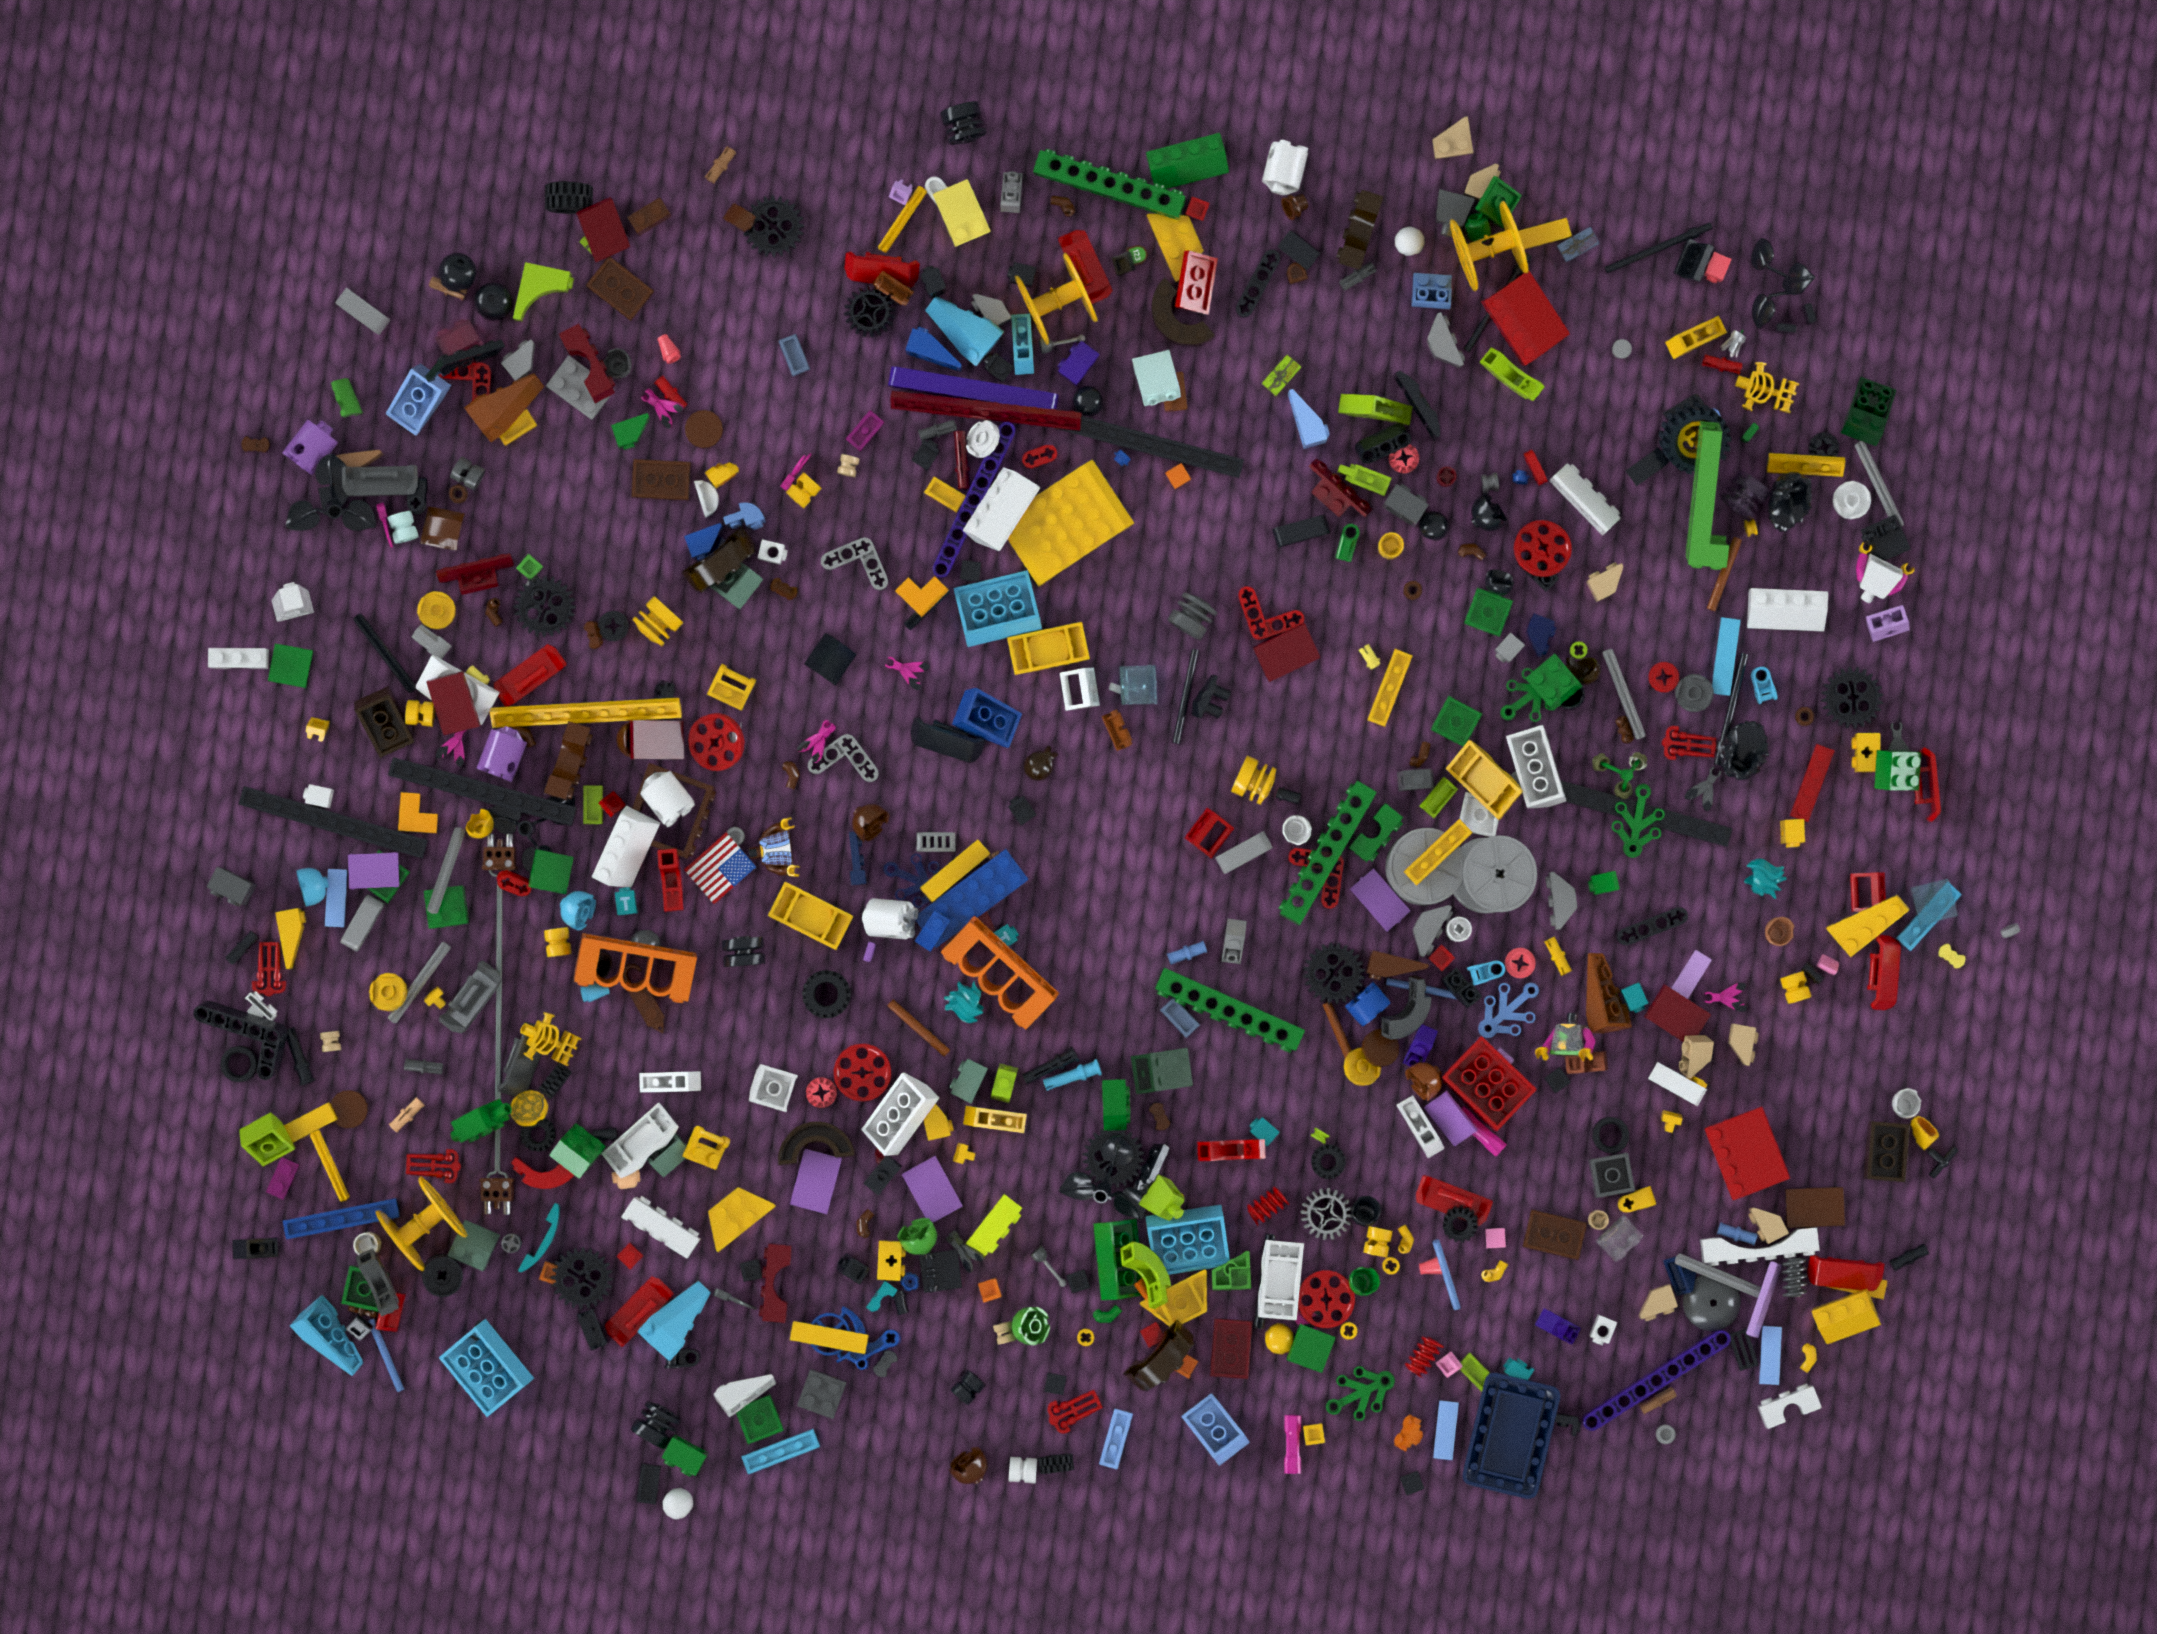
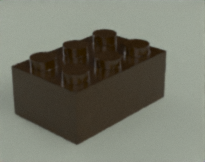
(1886, 1151)

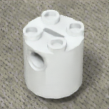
(1284, 167)
(666, 797)
(890, 918)

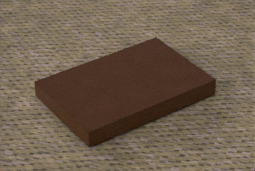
(619, 288)
(661, 479)
(1814, 1207)
(1554, 1234)

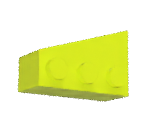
(995, 1226)

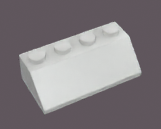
(1585, 499)
(1001, 509)
(1787, 609)
(1536, 768)
(626, 848)
(899, 1114)

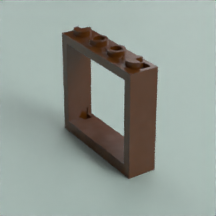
(702, 813)

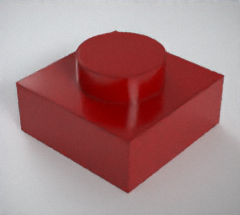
(1197, 208)
(612, 804)
(1441, 957)
(630, 1255)
(1152, 1334)

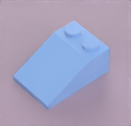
(417, 399)
(1308, 423)
(1215, 1429)

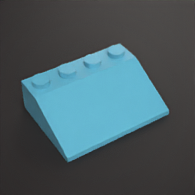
(997, 608)
(1191, 1241)
(486, 1368)

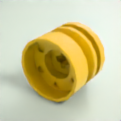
(657, 621)
(1254, 780)

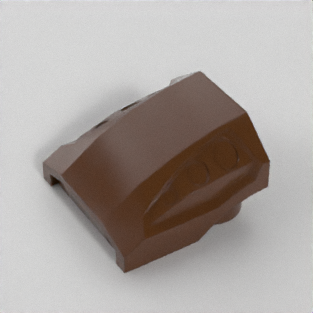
(442, 528)

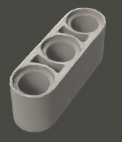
(362, 311)
(1244, 852)
(362, 923)

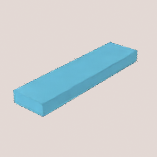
(1725, 656)
(1914, 932)
(780, 1451)

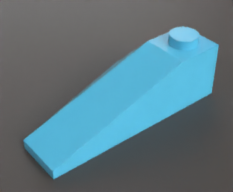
(968, 333)
(670, 1324)
(323, 1332)

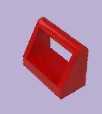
(1201, 829)
(1878, 889)
(391, 1321)

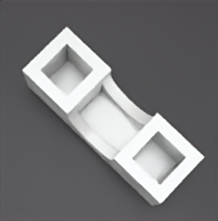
(238, 658)
(1772, 1410)

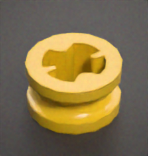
(1750, 527)
(1387, 1270)
(1086, 1331)
(1354, 1331)

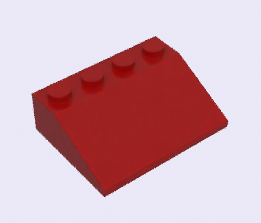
(1525, 318)
(1488, 1083)
(1747, 1153)

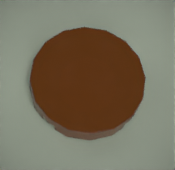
(703, 429)
(1379, 1049)
(349, 1108)

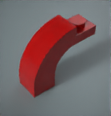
(671, 879)
(1231, 1149)
(542, 1180)

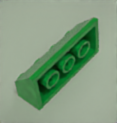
(1188, 161)
(1114, 1279)

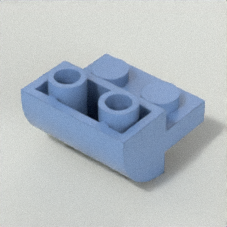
(1431, 291)
(749, 514)

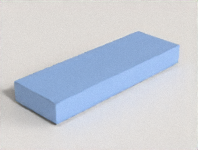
(336, 898)
(1770, 1355)
(1445, 1430)
(1115, 1438)

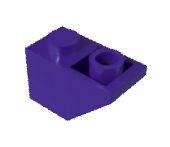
(1420, 1045)
(1558, 1326)

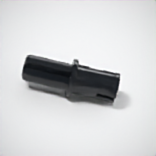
(241, 947)

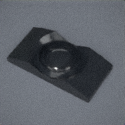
(1420, 405)

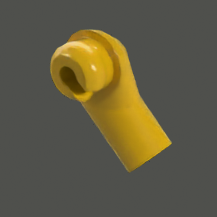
(1406, 1241)
(1494, 1274)
(1811, 1357)

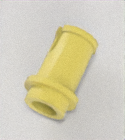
(1370, 658)
(472, 671)

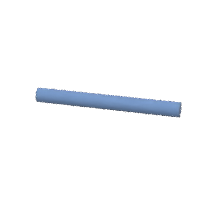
(1429, 990)
(1446, 1274)
(386, 1357)

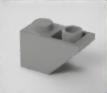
(991, 309)
(520, 362)
(1234, 941)

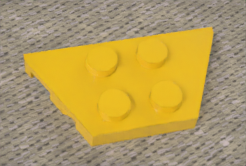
(1173, 239)
(736, 1215)
(1185, 1300)

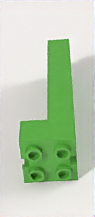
(1701, 546)

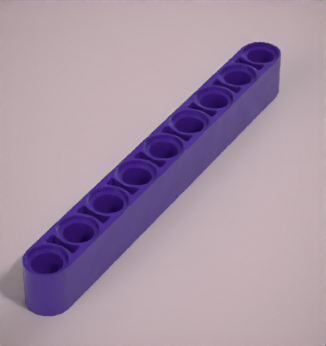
(969, 388)
(966, 507)
(1662, 1371)

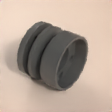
(1192, 616)

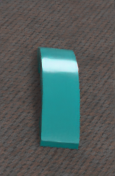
(553, 1217)

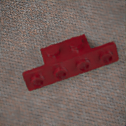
(1335, 493)
(477, 574)

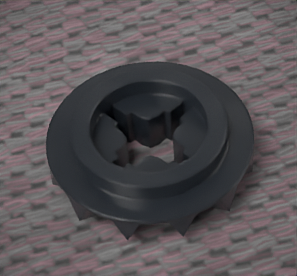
(1828, 438)
(606, 620)

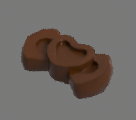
(255, 445)
(783, 589)
(593, 634)
(1624, 729)
(1159, 1115)
(361, 1311)

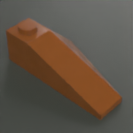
(500, 409)
(1603, 1005)

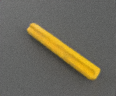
(902, 219)
(329, 1165)

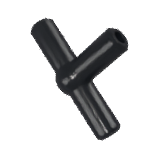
(1942, 1161)

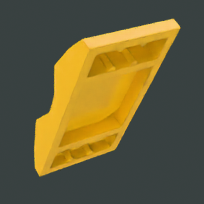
(1048, 648)
(1484, 779)
(810, 915)

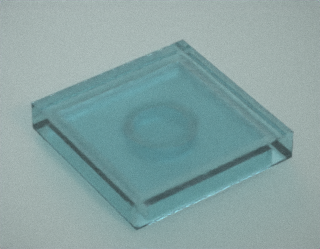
(1138, 685)
(1933, 901)

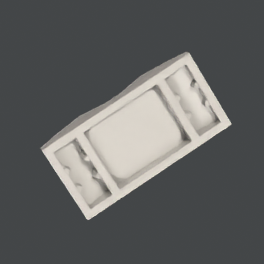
(482, 694)
(640, 1141)
(1280, 1280)

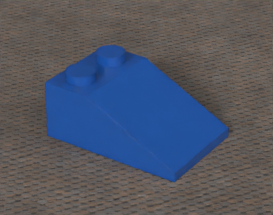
(926, 347)
(986, 717)

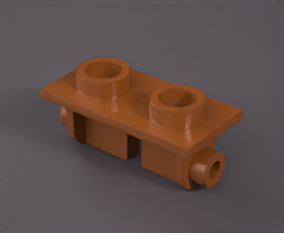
(891, 286)
(1119, 736)

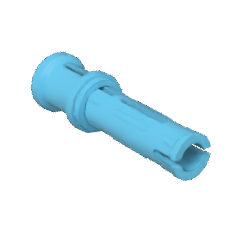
(1081, 1072)

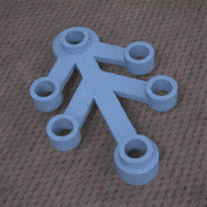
(1505, 1012)

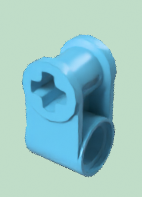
(1763, 686)
(1484, 972)

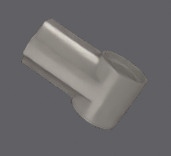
(433, 644)

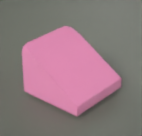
(1828, 964)

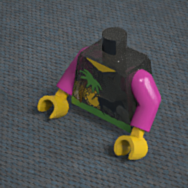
(1568, 1040)

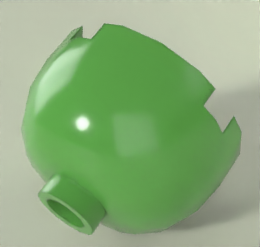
(918, 1237)
(1030, 1325)

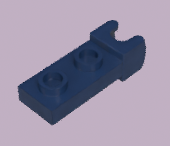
(857, 876)

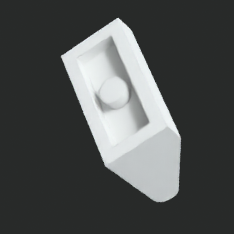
(1088, 688)

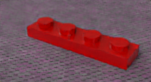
(1812, 783)

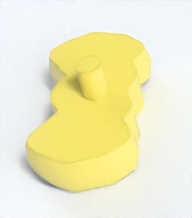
(1956, 960)

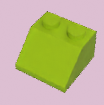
(266, 1139)

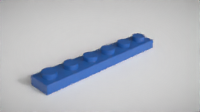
(339, 1219)

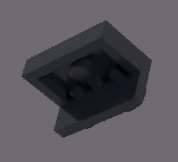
(1693, 260)

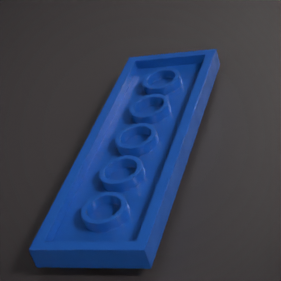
(976, 894)

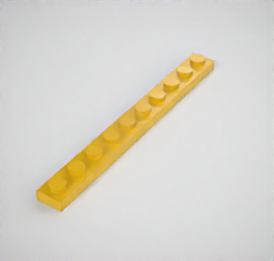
(586, 712)

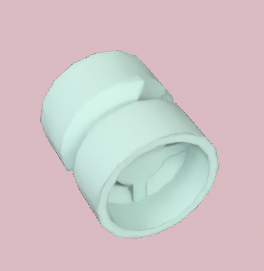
(403, 527)

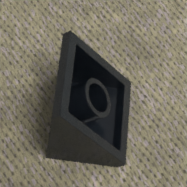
(830, 659)

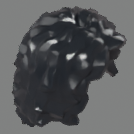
(1789, 500)
(1744, 750)

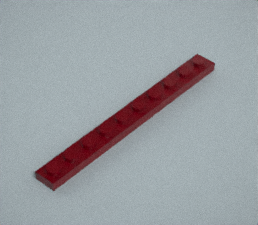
(986, 410)

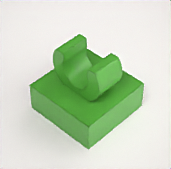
(529, 567)

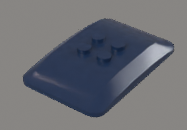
(1511, 1435)

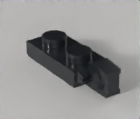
(1151, 1168)

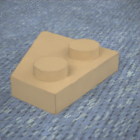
(1454, 141)

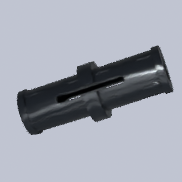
(1909, 1257)

